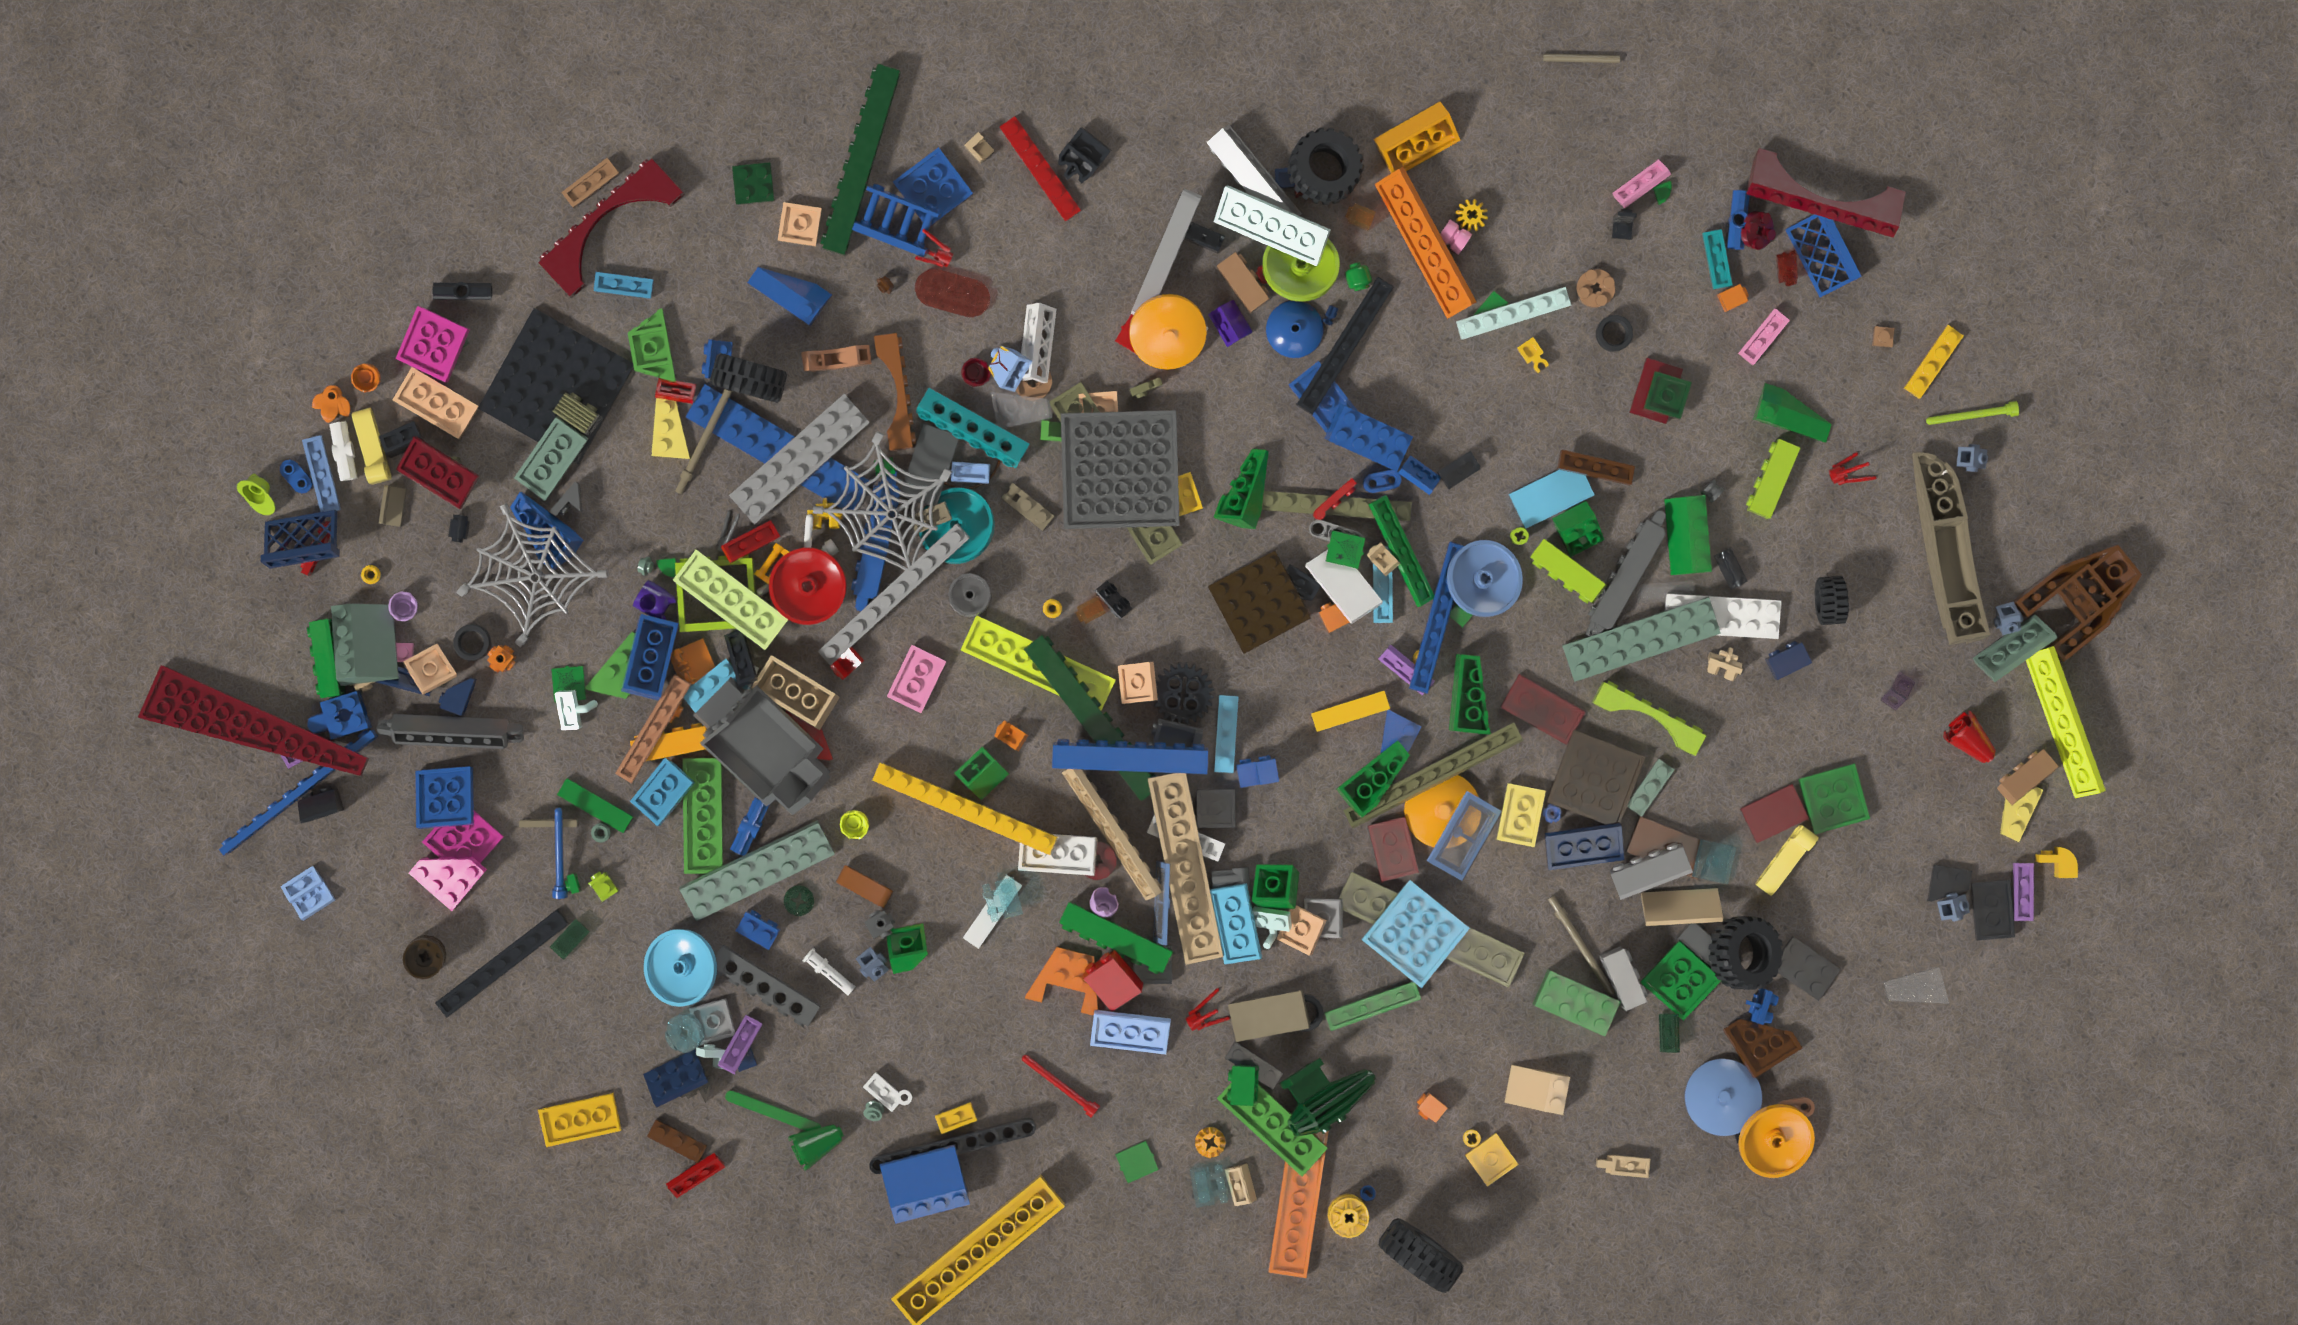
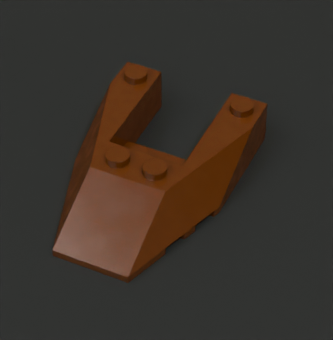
(2092, 591)

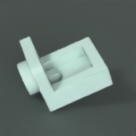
(710, 1051)

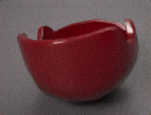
(975, 372)

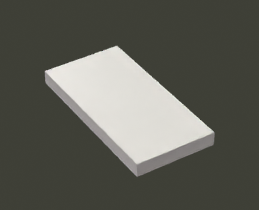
(1344, 587)
(1069, 856)

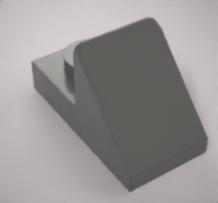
(572, 496)

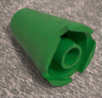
(815, 1144)

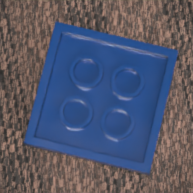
(933, 183)
(444, 797)

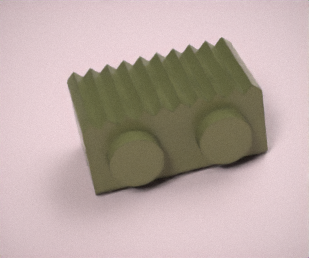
(576, 412)

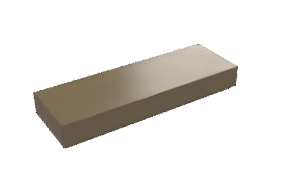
(547, 823)

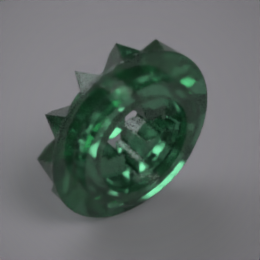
(806, 895)

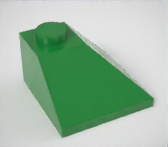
(907, 947)

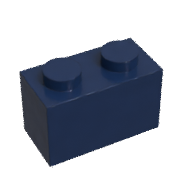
(1788, 660)

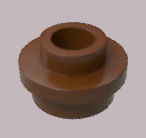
(885, 285)

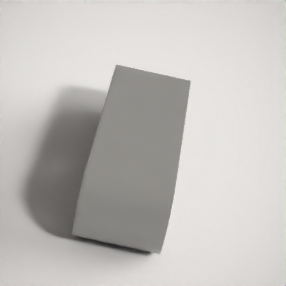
(1327, 528)

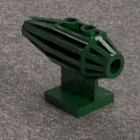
(1323, 1101)

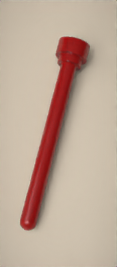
(1089, 1107)

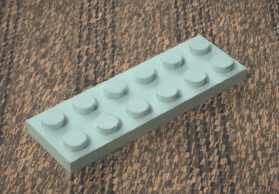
(1272, 225)

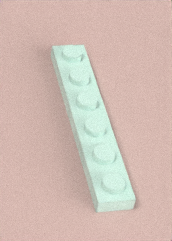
(1513, 313)

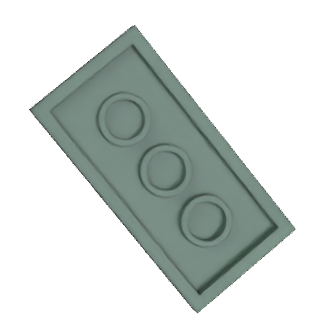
(551, 458)
(2014, 648)

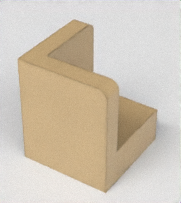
(979, 148)

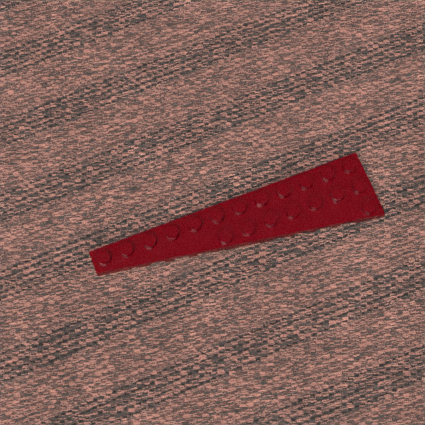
(207, 711)

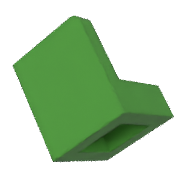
(1050, 431)

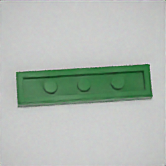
(595, 805)

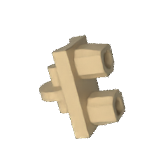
(1724, 660)

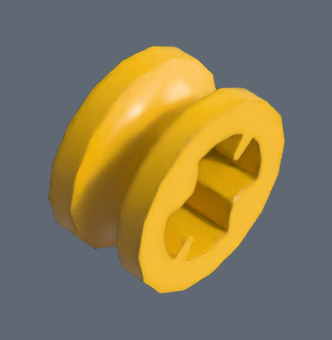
(1477, 1136)

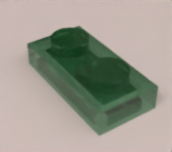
(569, 939)
(1669, 1033)

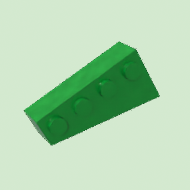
(1468, 697)

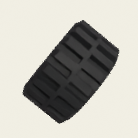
(1831, 600)

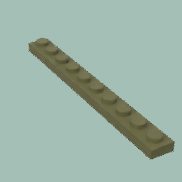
(1440, 772)

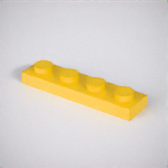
(1933, 361)

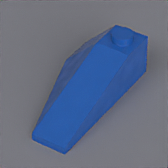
(793, 294)
(533, 514)

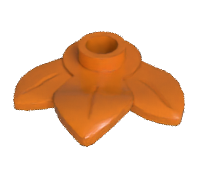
(330, 406)

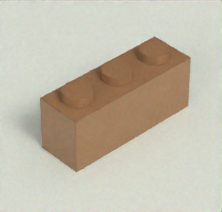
(1243, 282)
(2027, 776)

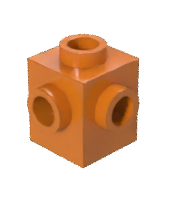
(508, 662)

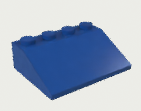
(925, 1184)

